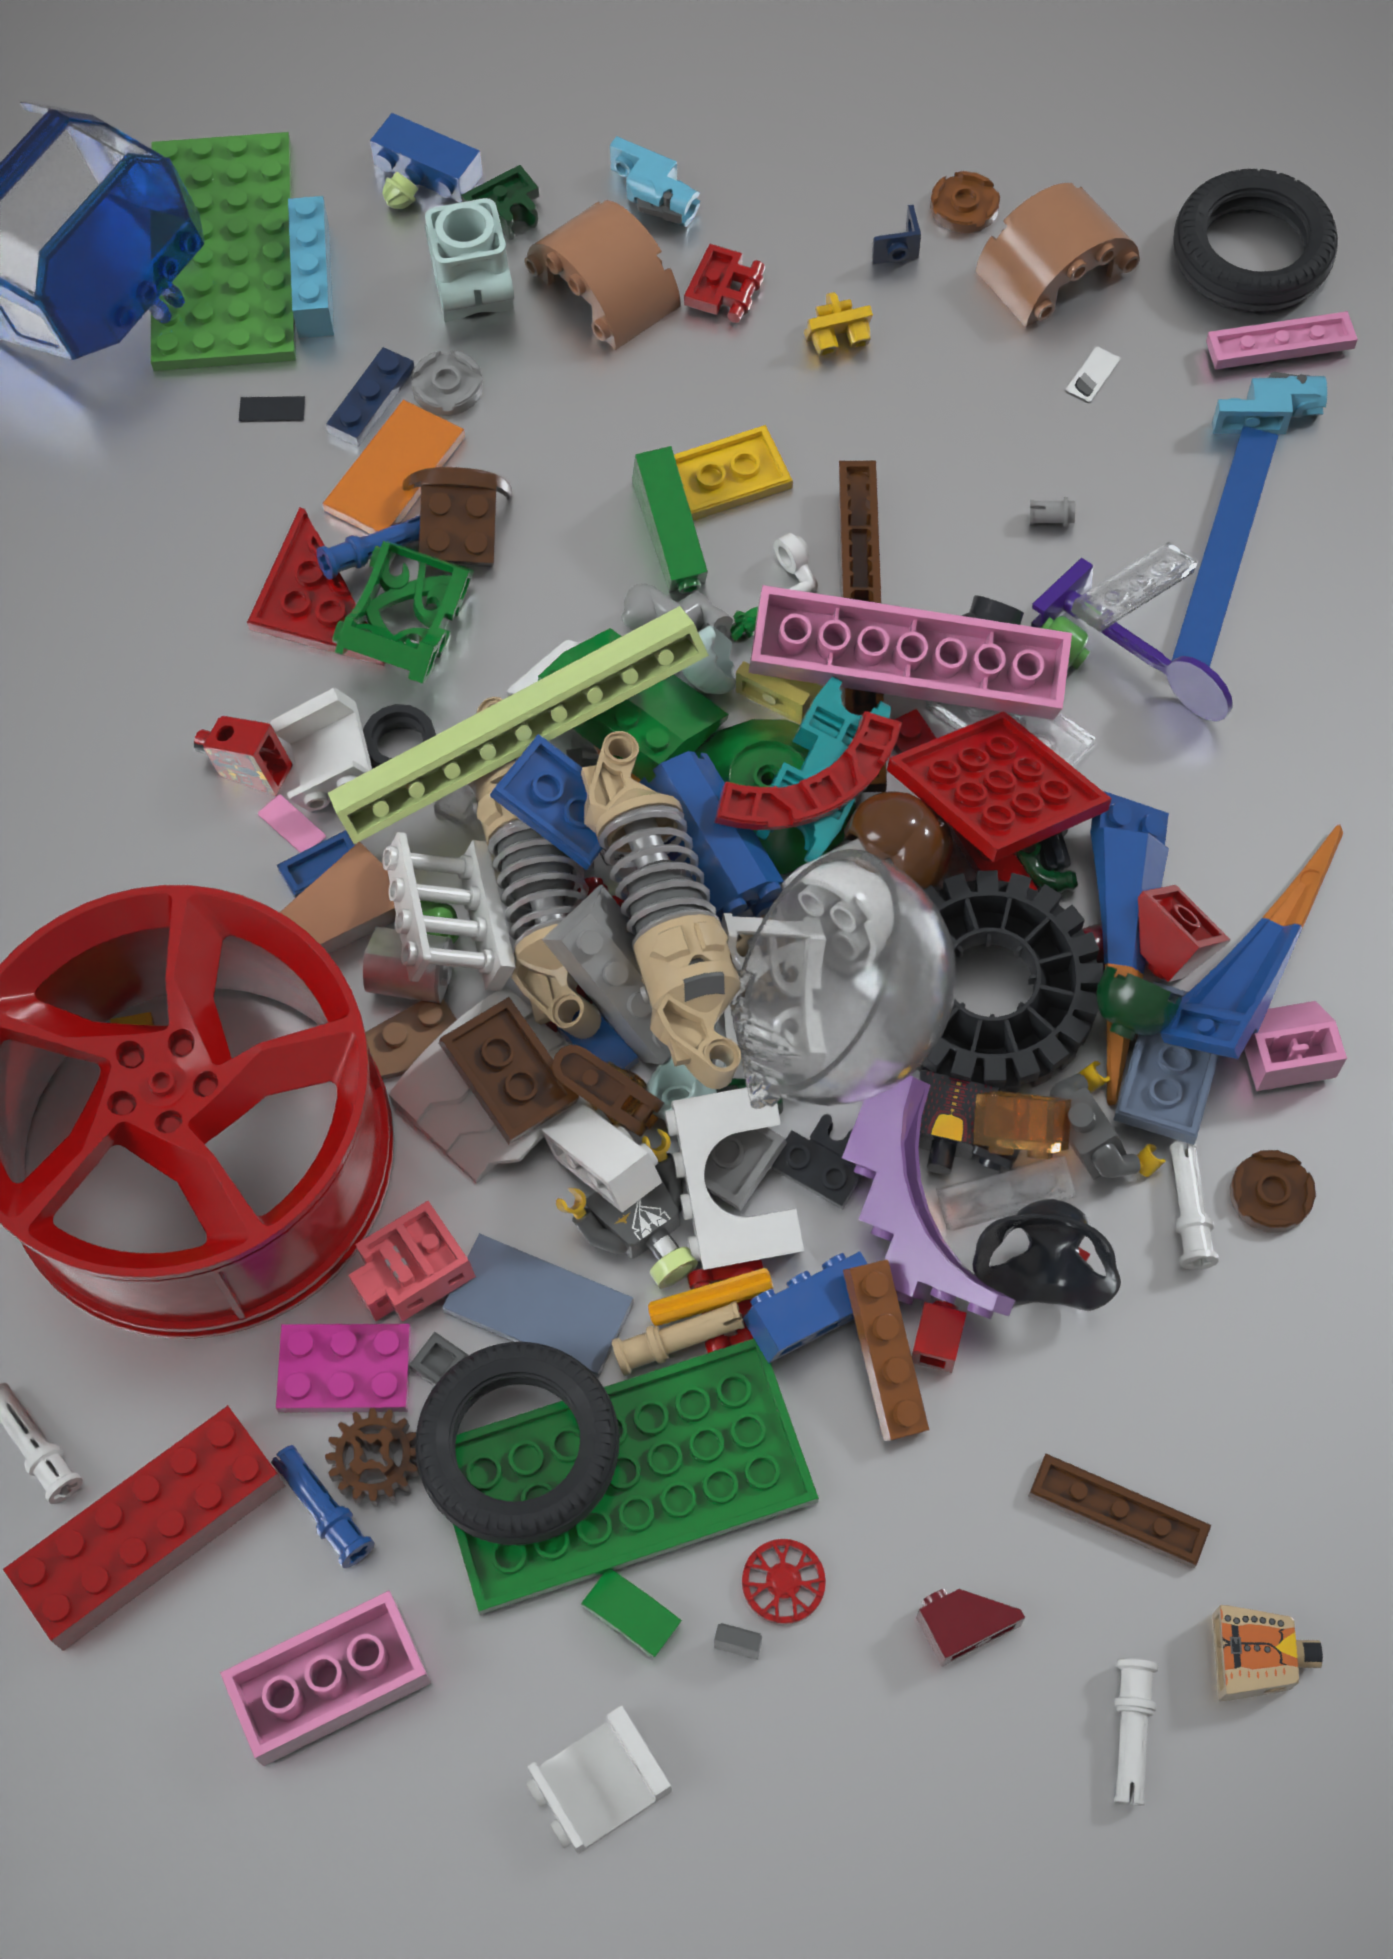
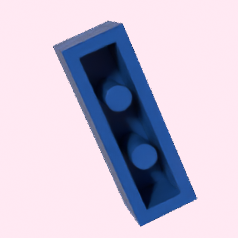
(426, 157)
(803, 1310)

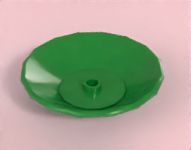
(755, 753)

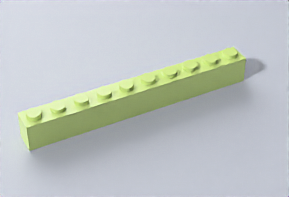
(513, 723)

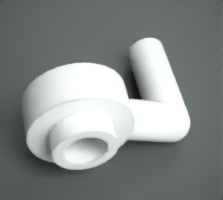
(793, 556)

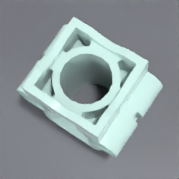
(469, 258)

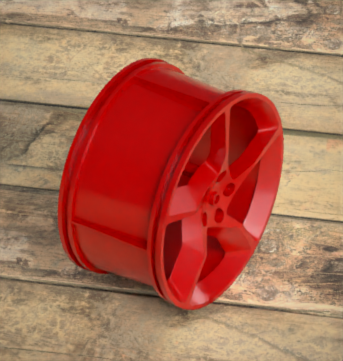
(175, 1091)

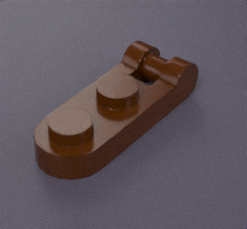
(604, 1087)

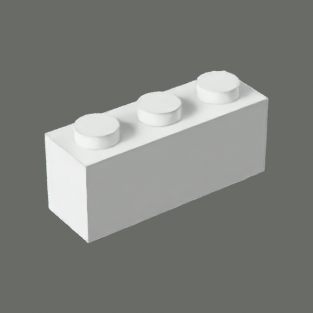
(603, 1155)

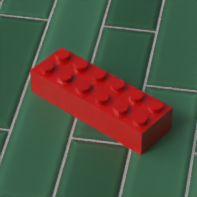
(143, 1528)

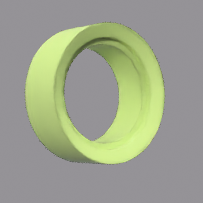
(673, 1267)

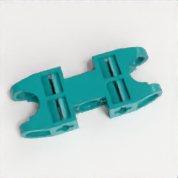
(826, 734)

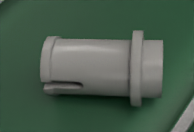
(1052, 511)

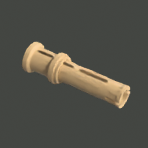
(659, 1343)

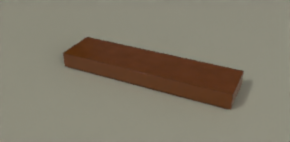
(1120, 1511)

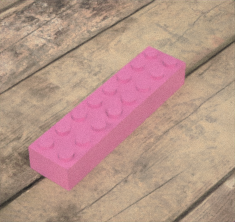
(910, 652)

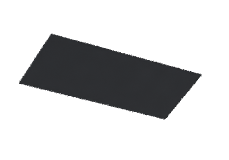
(271, 408)

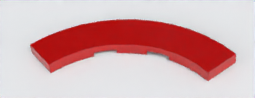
(818, 795)

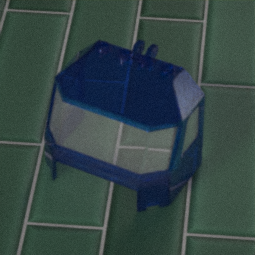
(88, 234)

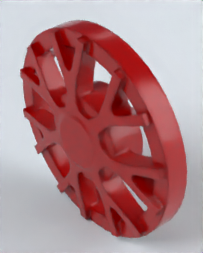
(783, 1581)

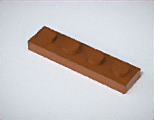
(886, 1350)

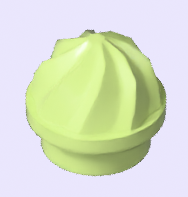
(399, 191)

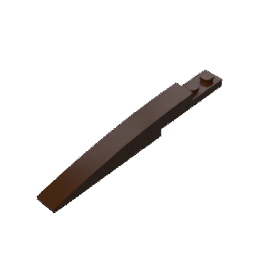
(860, 564)

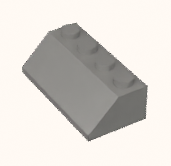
(600, 958)

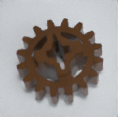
(363, 1470)

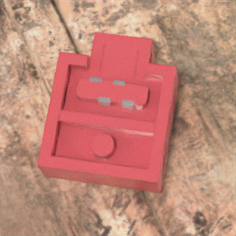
(409, 1265)

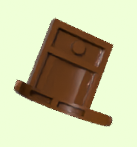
(458, 513)

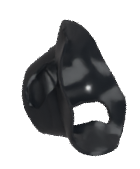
(1052, 1265)

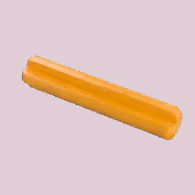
(709, 1297)

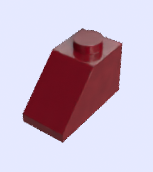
(964, 1622)

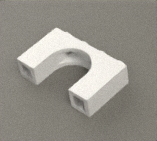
(720, 1236)

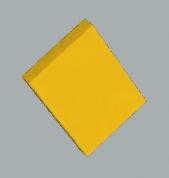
(732, 472)

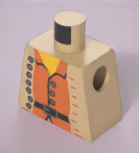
(1259, 1653)

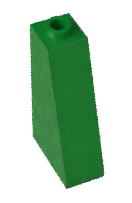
(669, 519)

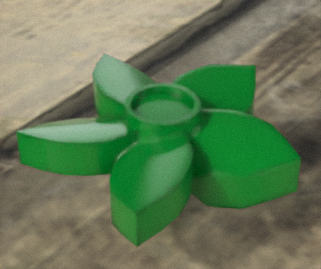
(744, 623)

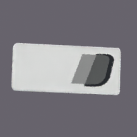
(1093, 374)

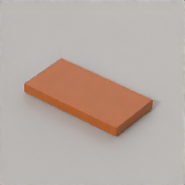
(372, 490)

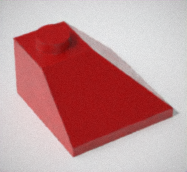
(1175, 933)

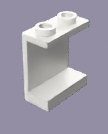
(325, 746)
(598, 1782)

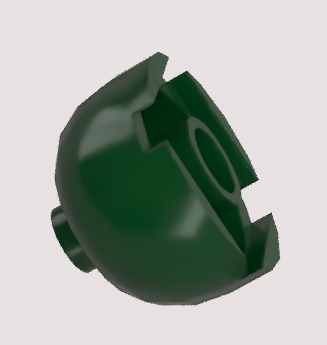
(1134, 1004)

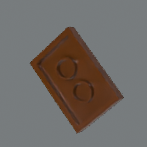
(507, 1070)

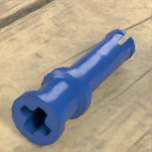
(357, 551)
(332, 1520)

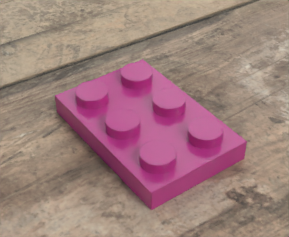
(343, 1368)

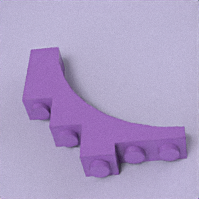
(887, 1151)

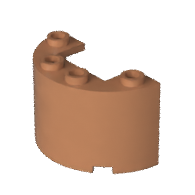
(1048, 244)
(613, 266)

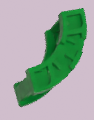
(375, 638)

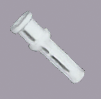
(1193, 1222)
(42, 1458)
(1135, 1706)

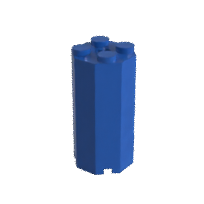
(732, 859)

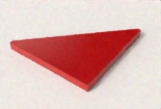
(298, 597)

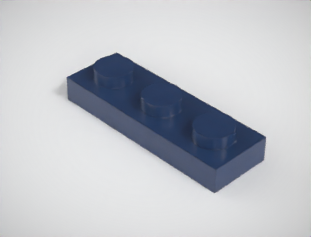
(370, 396)

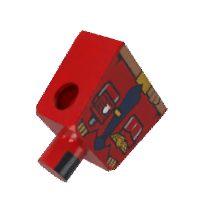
(246, 753)

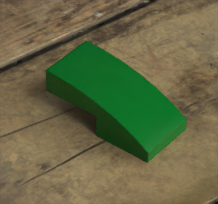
(631, 1612)

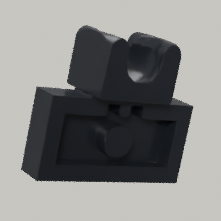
(819, 1163)

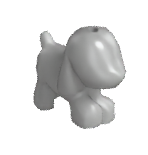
(647, 603)

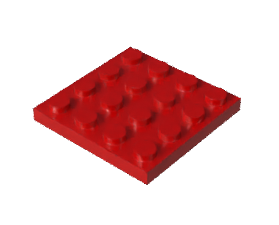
(998, 785)

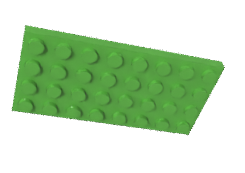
(241, 277)

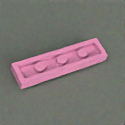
(1281, 340)

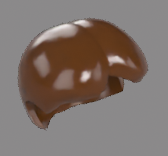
(907, 832)

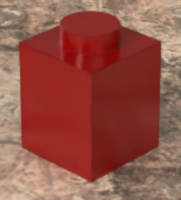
(938, 1336)

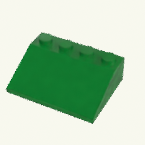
(662, 718)

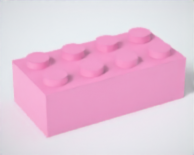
(325, 1678)

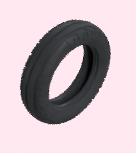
(1264, 192)
(521, 1520)

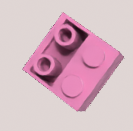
(1295, 1047)

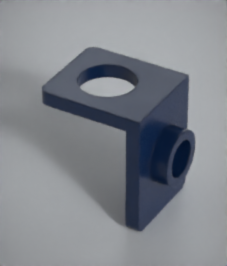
(899, 245)

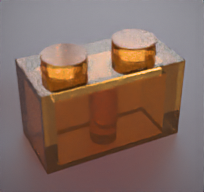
(1022, 1122)

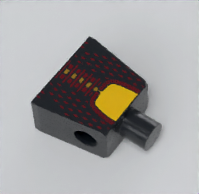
(948, 1119)

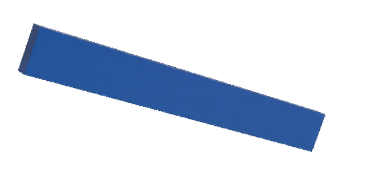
(1226, 545)

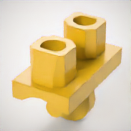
(835, 319)

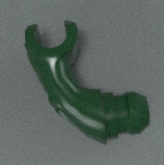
(1040, 876)

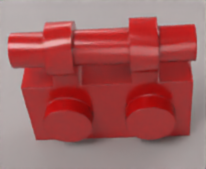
(713, 280)

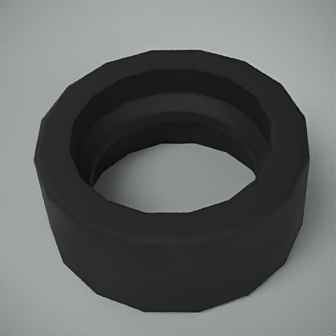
(392, 718)

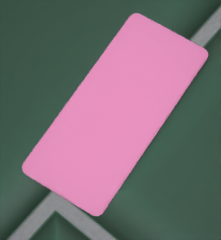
(291, 824)

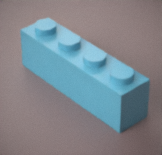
(310, 267)

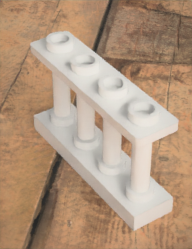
(479, 897)

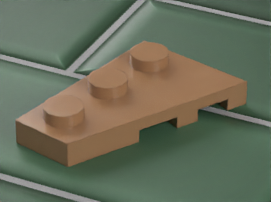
(406, 1036)

